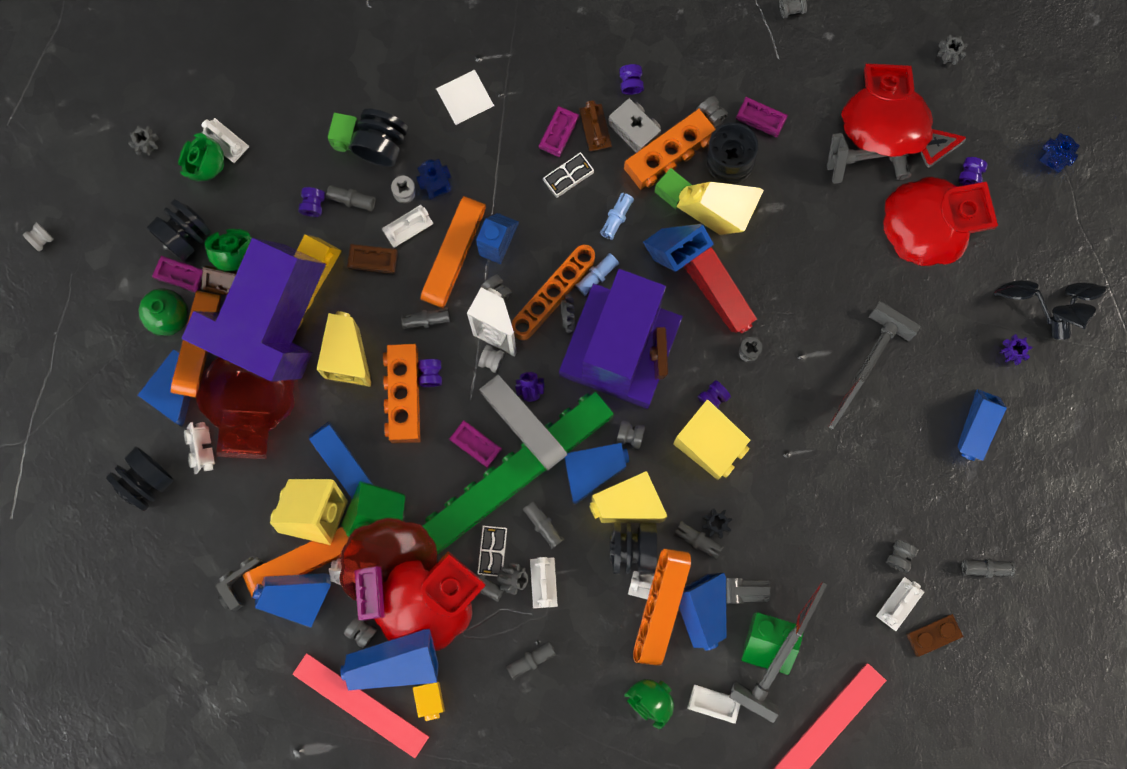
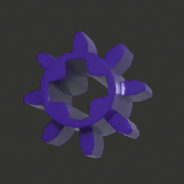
(1013, 355)
(529, 386)

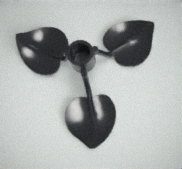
(1064, 315)

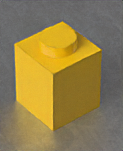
(429, 701)

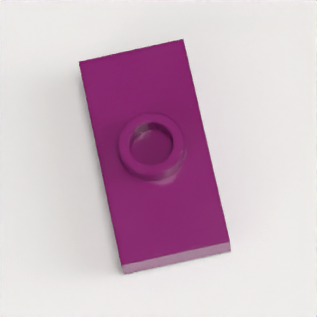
(761, 117)
(558, 131)
(178, 274)
(475, 444)
(369, 593)

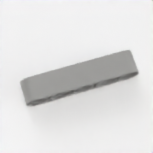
(523, 422)

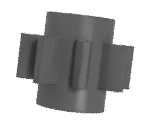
(952, 49)
(143, 140)
(512, 578)

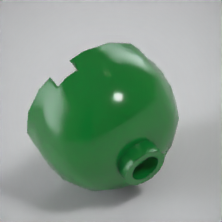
(201, 158)
(227, 249)
(163, 312)
(652, 701)

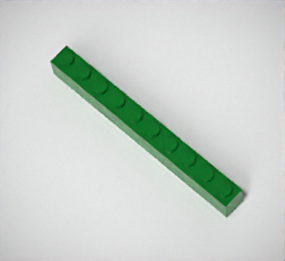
(514, 473)

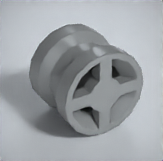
(404, 194)
(38, 237)
(491, 358)

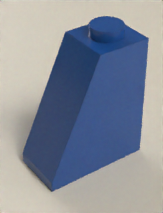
(496, 237)
(678, 245)
(158, 392)
(981, 425)
(594, 468)
(293, 596)
(705, 610)

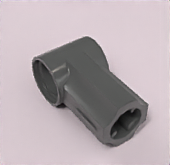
(746, 591)

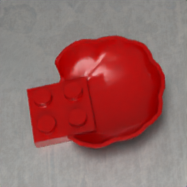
(888, 113)
(934, 219)
(429, 600)

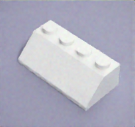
(491, 320)

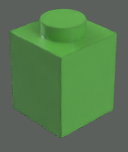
(341, 131)
(670, 187)

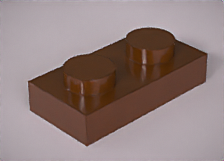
(934, 635)

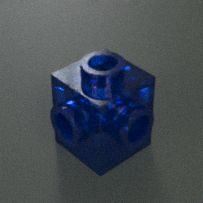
(1059, 152)
(434, 178)

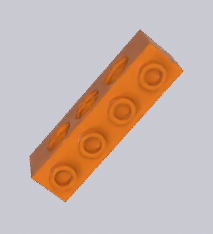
(694, 125)
(410, 429)

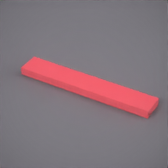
(361, 706)
(833, 720)

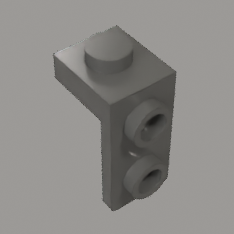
(228, 596)

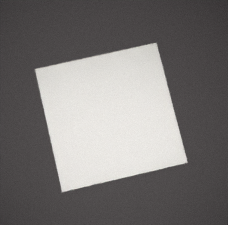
(465, 97)

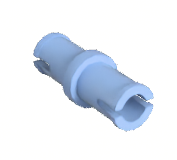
(616, 216)
(597, 273)

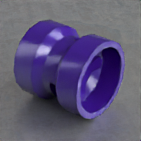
(631, 79)
(973, 171)
(311, 202)
(430, 373)
(715, 394)

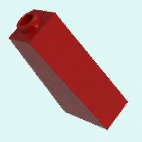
(721, 291)

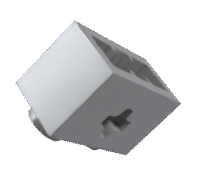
(633, 113)

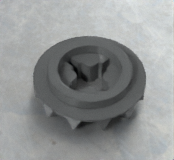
(567, 313)

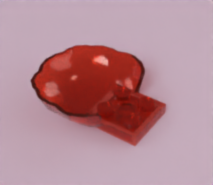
(243, 408)
(385, 545)

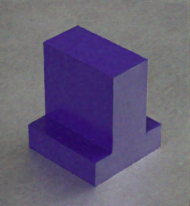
(262, 313)
(616, 336)

